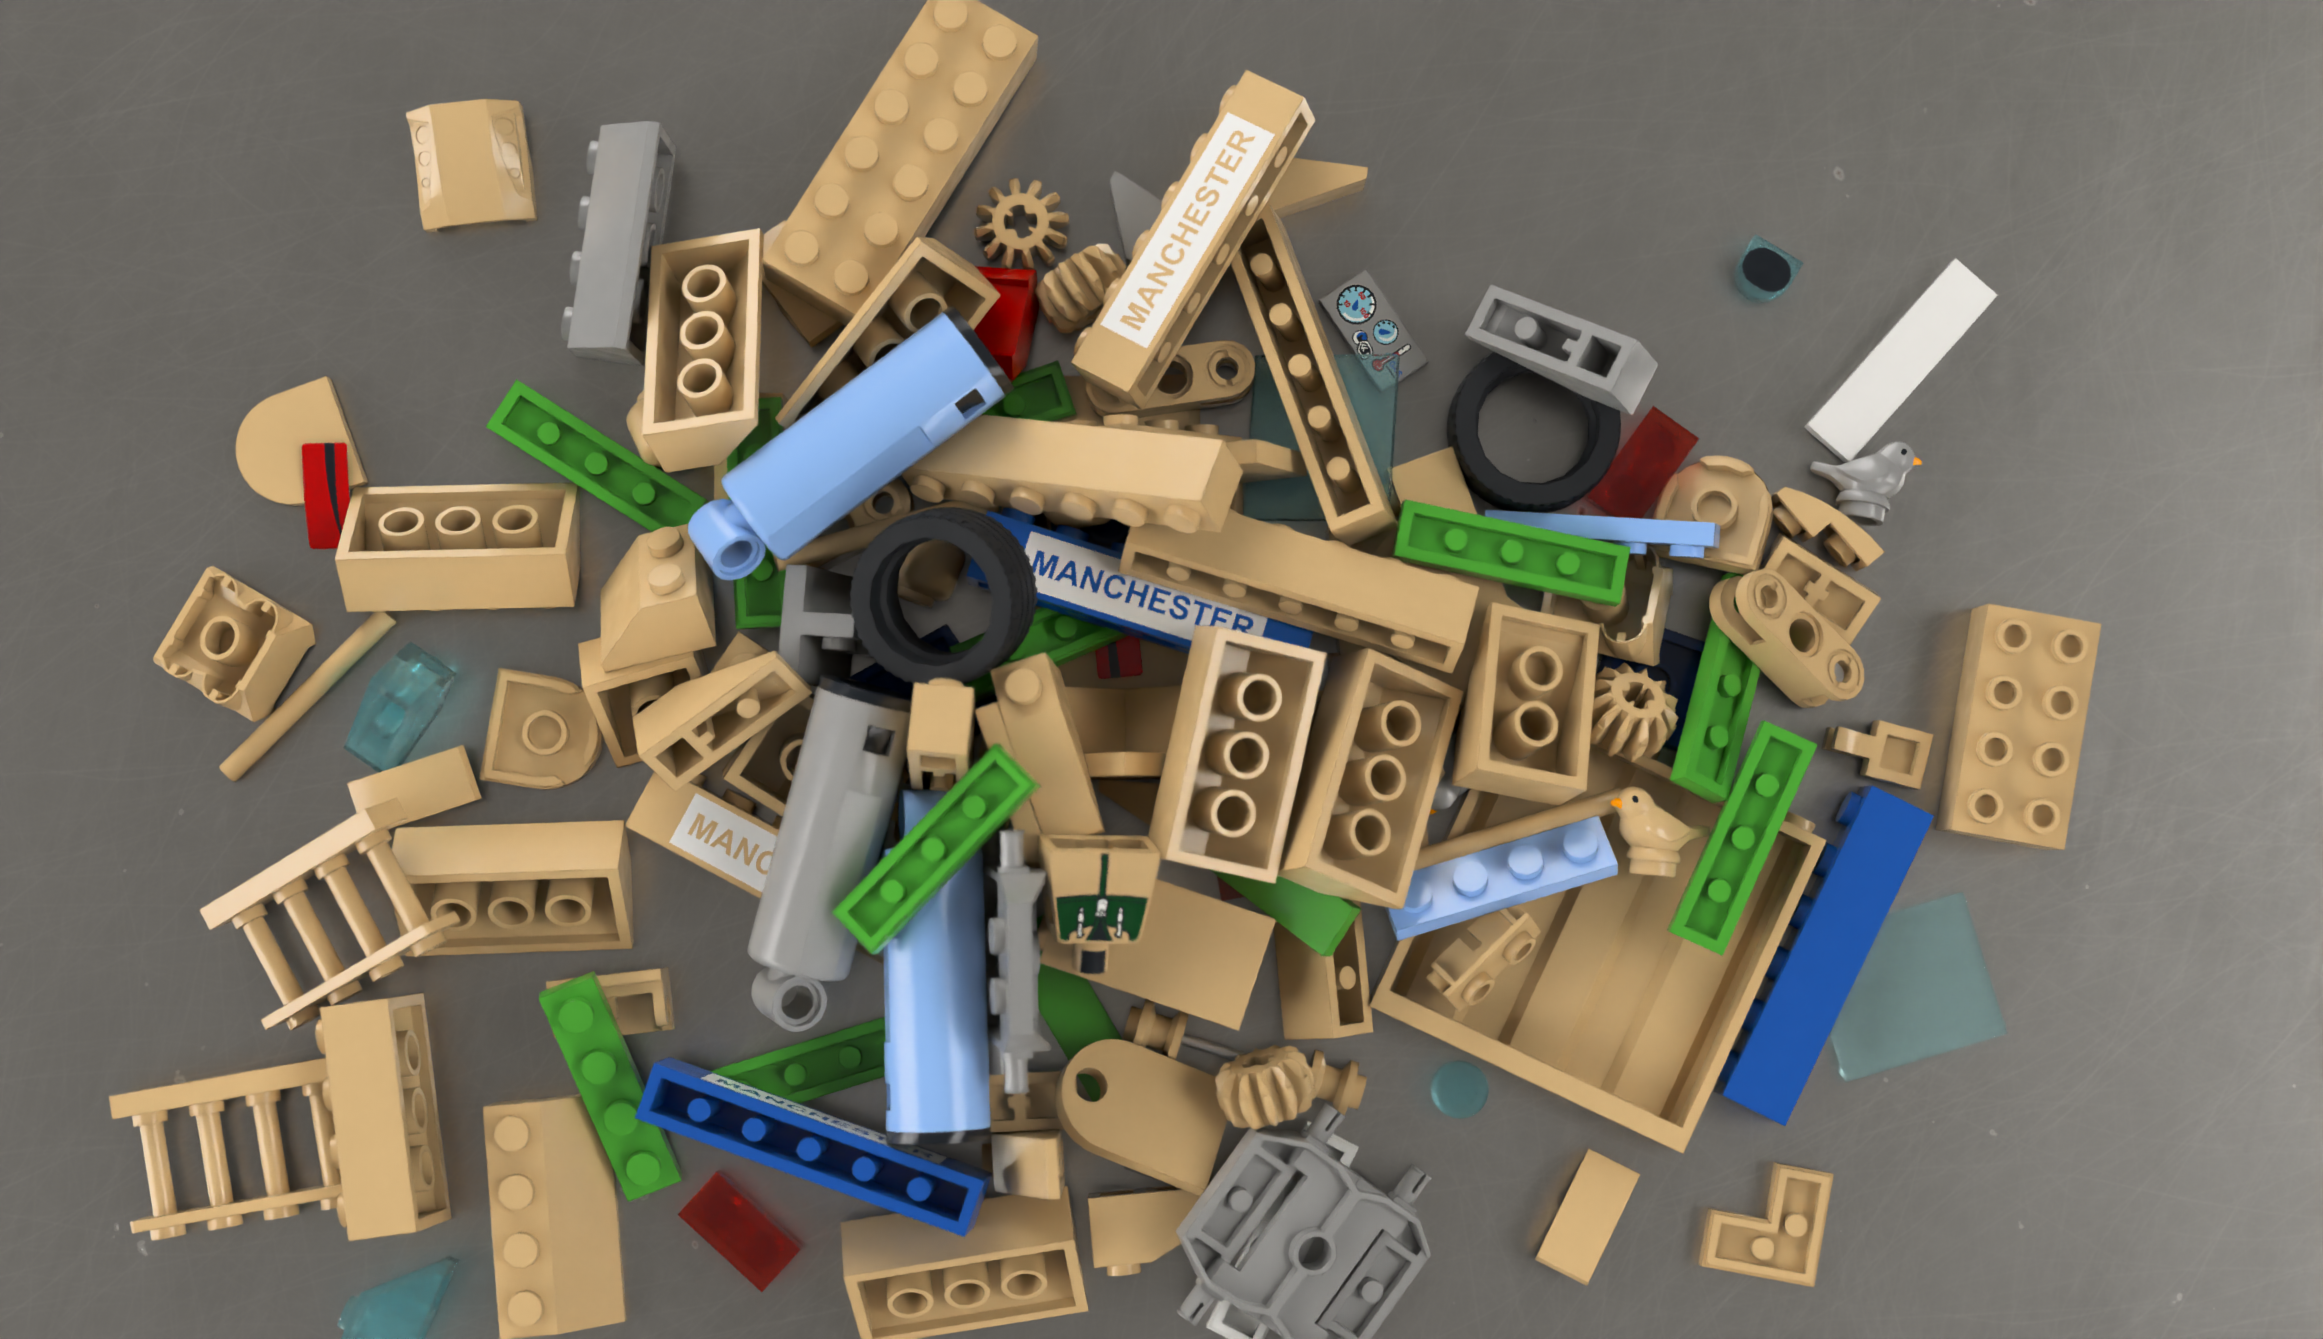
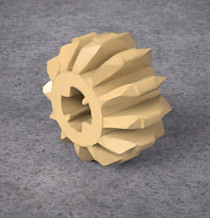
(1036, 212)
(1076, 288)
(1631, 713)
(1265, 1087)

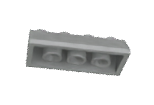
(620, 223)

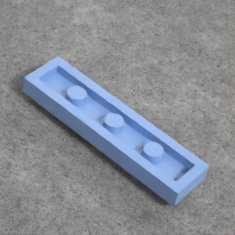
(1684, 537)
(1504, 877)

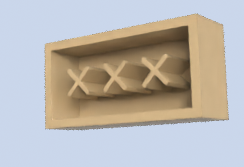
(2018, 727)

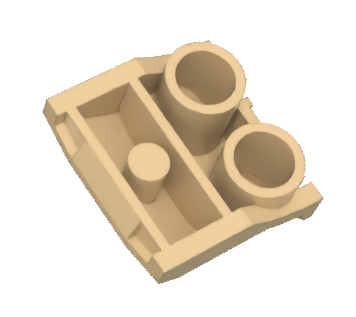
(472, 163)

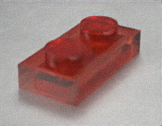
(1643, 466)
(740, 1230)

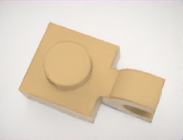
(1888, 754)

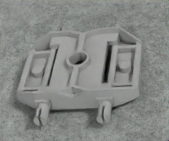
(1011, 958)
(1368, 1237)

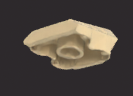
(1635, 625)
(235, 645)

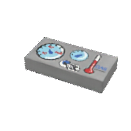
(1371, 324)

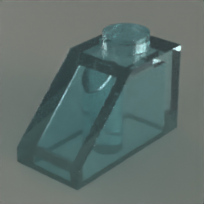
(399, 708)
(399, 1306)

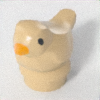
(1652, 833)

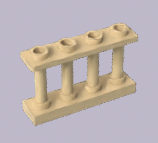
(286, 885)
(205, 1101)

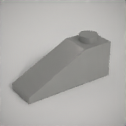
(1564, 348)

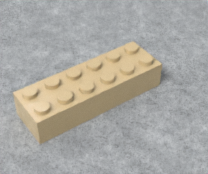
(901, 154)

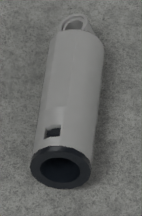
(827, 844)

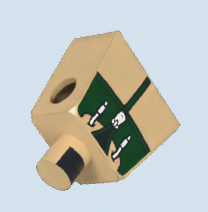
(1097, 892)

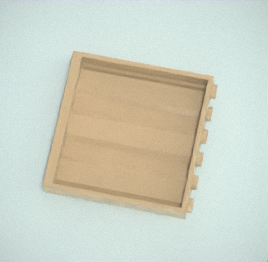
(1608, 996)

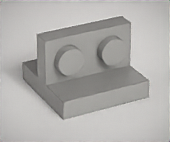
(818, 623)

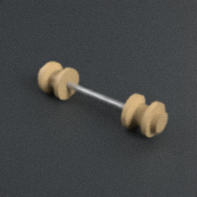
(1166, 1034)

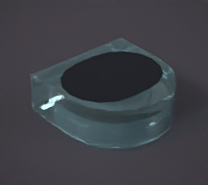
(1764, 271)

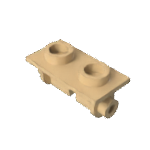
(1472, 973)

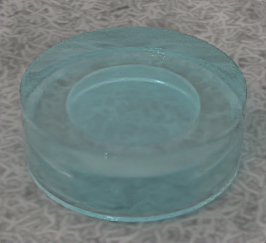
(1459, 1089)

